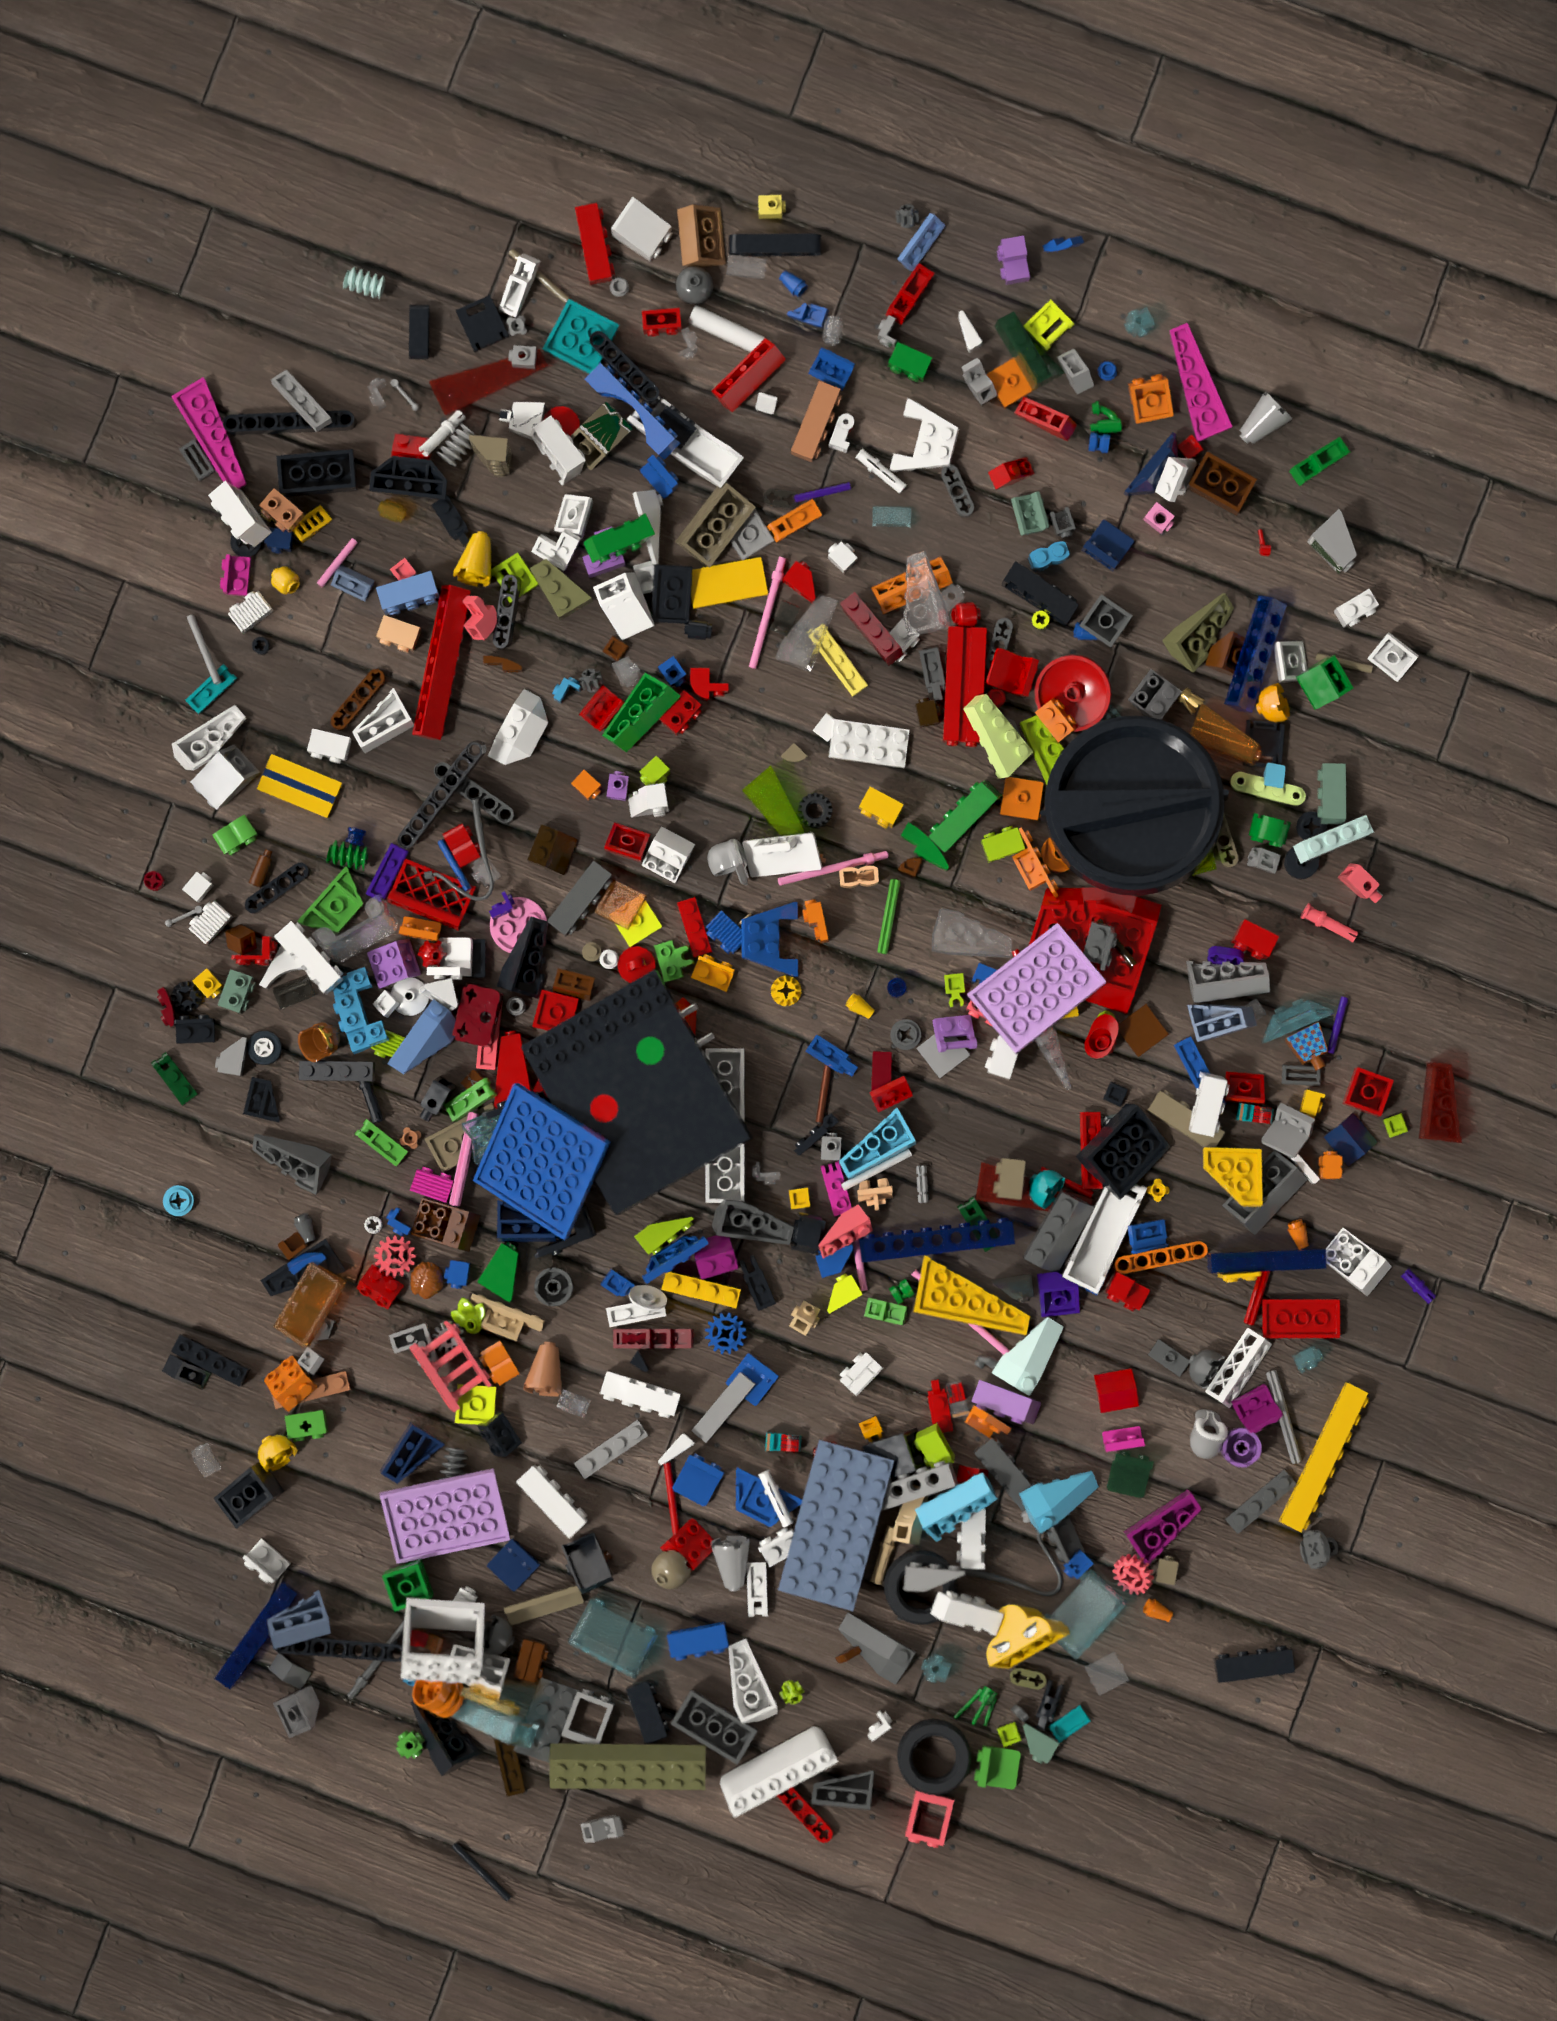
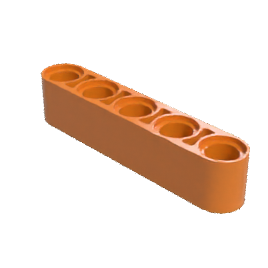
(1169, 1253)

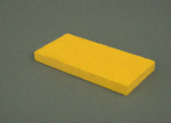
(728, 583)

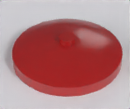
(1078, 685)

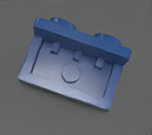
(832, 368)
(659, 477)

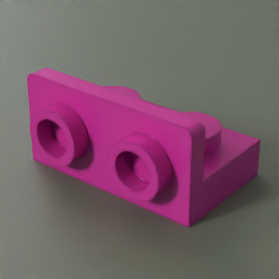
(235, 575)
(1122, 1439)

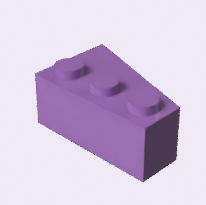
(1005, 1403)

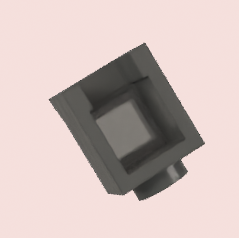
(1062, 523)

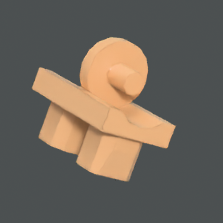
(875, 1196)

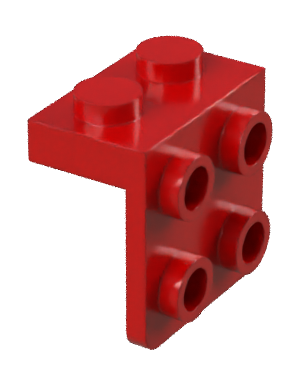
(1012, 672)
(269, 949)
(691, 1543)

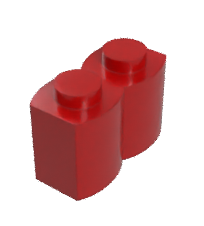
(461, 845)

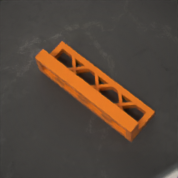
(895, 595)

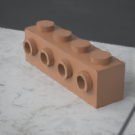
(815, 422)

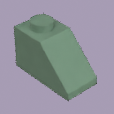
(1039, 1744)

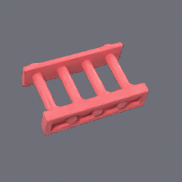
(432, 1368)

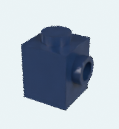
(279, 541)

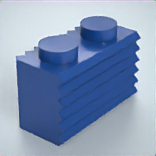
(726, 932)

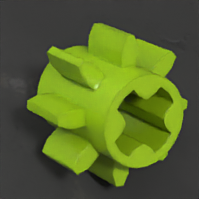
(791, 1692)

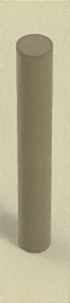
(1348, 664)

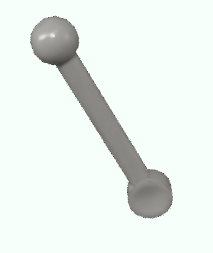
(394, 383)
(198, 909)

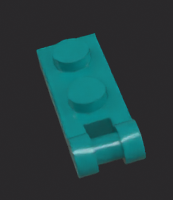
(208, 692)

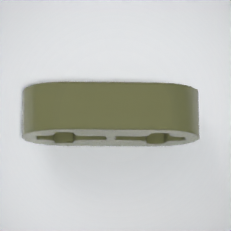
(1028, 1673)

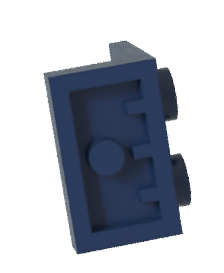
(1108, 545)
(513, 1564)

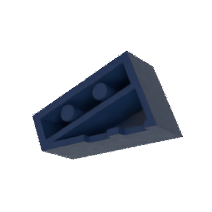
(517, 1227)
(410, 1451)

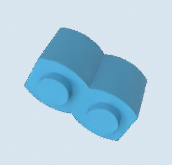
(1043, 557)

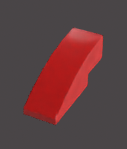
(910, 293)

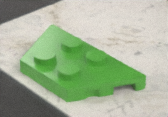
(335, 905)

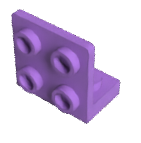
(393, 963)

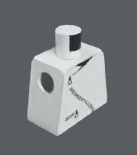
(523, 417)

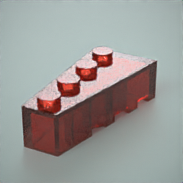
(1439, 1105)

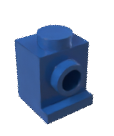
(669, 666)
(982, 973)

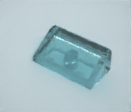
(891, 516)

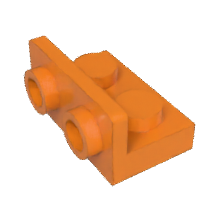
(1056, 719)
(420, 929)
(985, 1422)

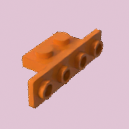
(1030, 866)

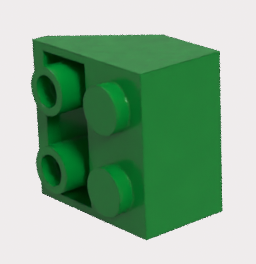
(1324, 682)

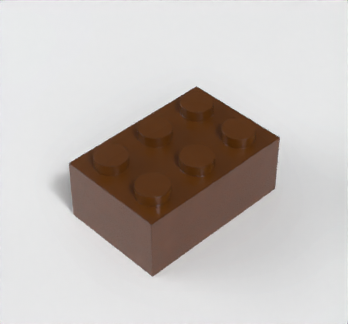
(1221, 483)

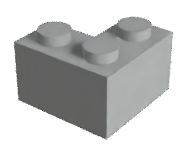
(419, 1334)

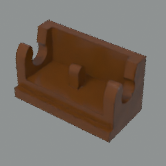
(573, 984)

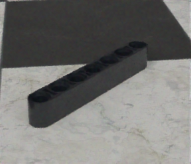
(280, 418)
(449, 789)
(349, 1652)

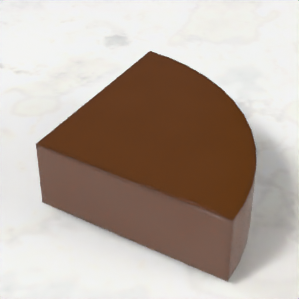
(910, 866)
(848, 1655)

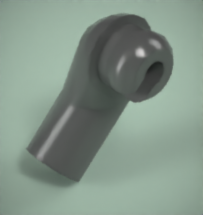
(982, 1360)

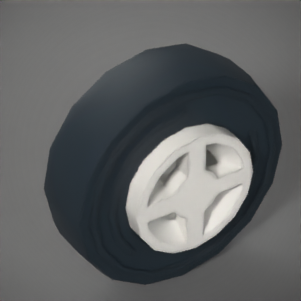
(258, 1044)

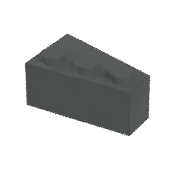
(845, 1792)

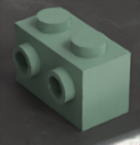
(236, 991)

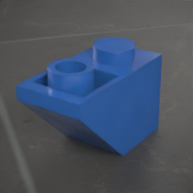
(833, 1263)

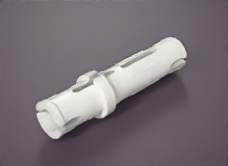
(448, 427)
(863, 456)
(765, 1478)

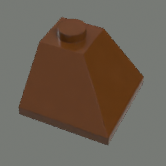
(1225, 653)

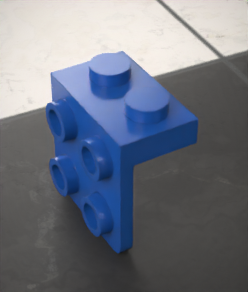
(698, 1480)

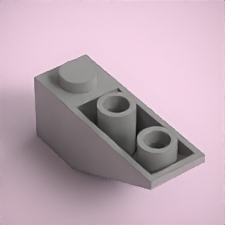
(925, 1578)

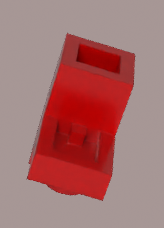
(701, 684)

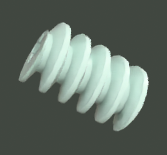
(366, 283)

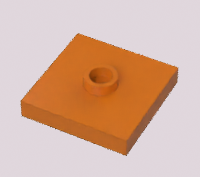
(1009, 383)
(1021, 798)

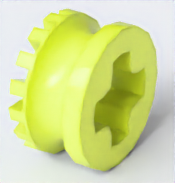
(1041, 614)

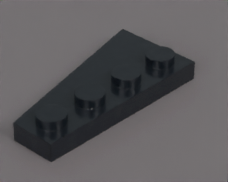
(283, 1279)

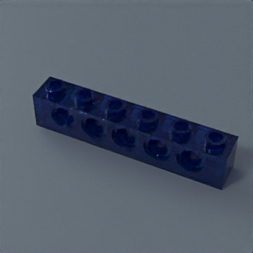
(1255, 654)
(255, 1636)

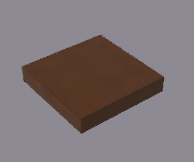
(1142, 1030)

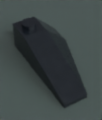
(524, 965)
(444, 1741)

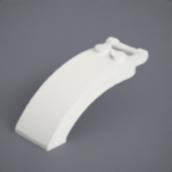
(701, 452)
(1102, 1238)

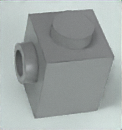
(831, 1147)

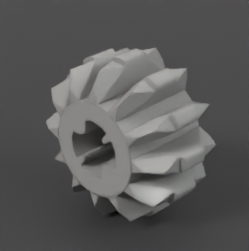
(447, 1345)

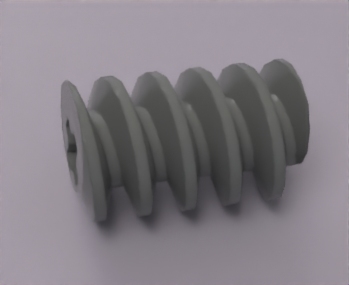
(454, 1463)

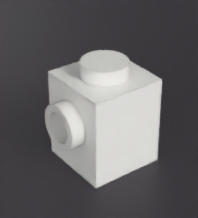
(842, 556)
(198, 886)

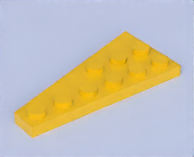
(958, 1299)

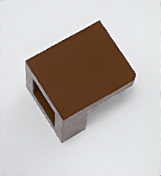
(241, 939)
(292, 1246)

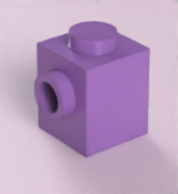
(618, 786)

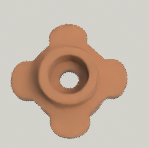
(405, 1138)

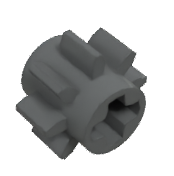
(907, 216)
(591, 680)

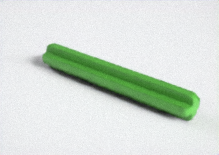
(888, 916)

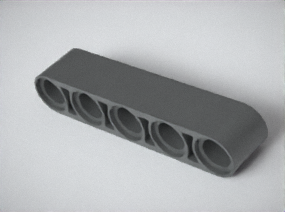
(483, 796)

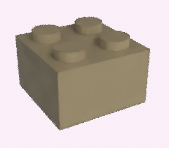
(1010, 1179)

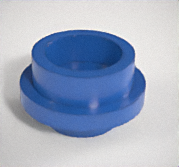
(1107, 371)

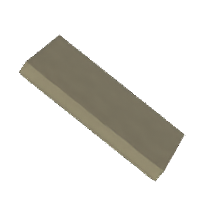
(447, 1142)

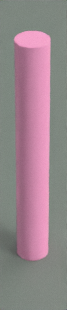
(337, 562)
(860, 1266)

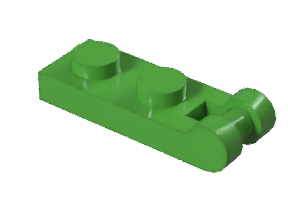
(470, 1100)
(382, 1143)

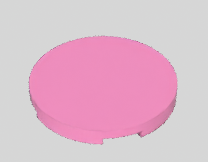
(509, 927)

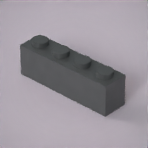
(580, 897)

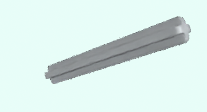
(1285, 1421)

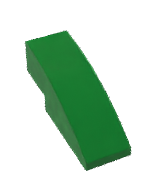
(1319, 461)
(924, 846)

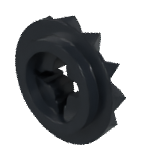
(243, 551)
(1304, 820)
(195, 994)

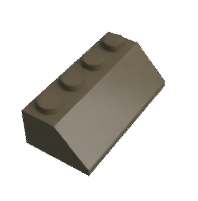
(493, 453)
(715, 524)

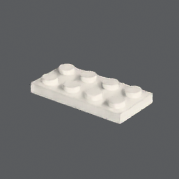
(869, 743)

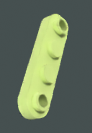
(1255, 786)

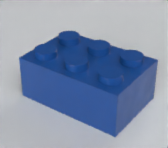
(698, 1640)

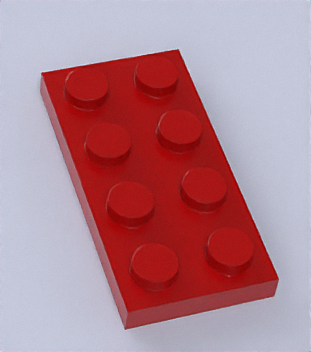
(1301, 1318)

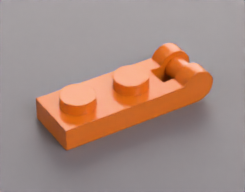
(795, 520)

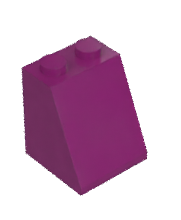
(716, 1257)

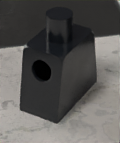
(439, 1091)

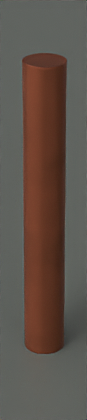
(823, 1094)

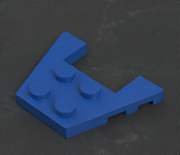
(761, 938)

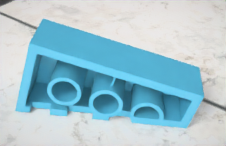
(881, 1144)
(955, 1506)

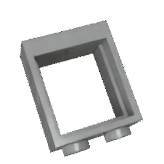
(579, 1736)

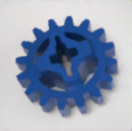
(718, 1322)

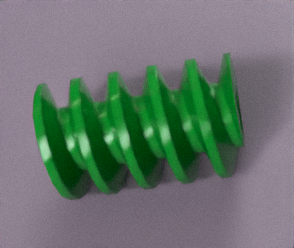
(347, 855)

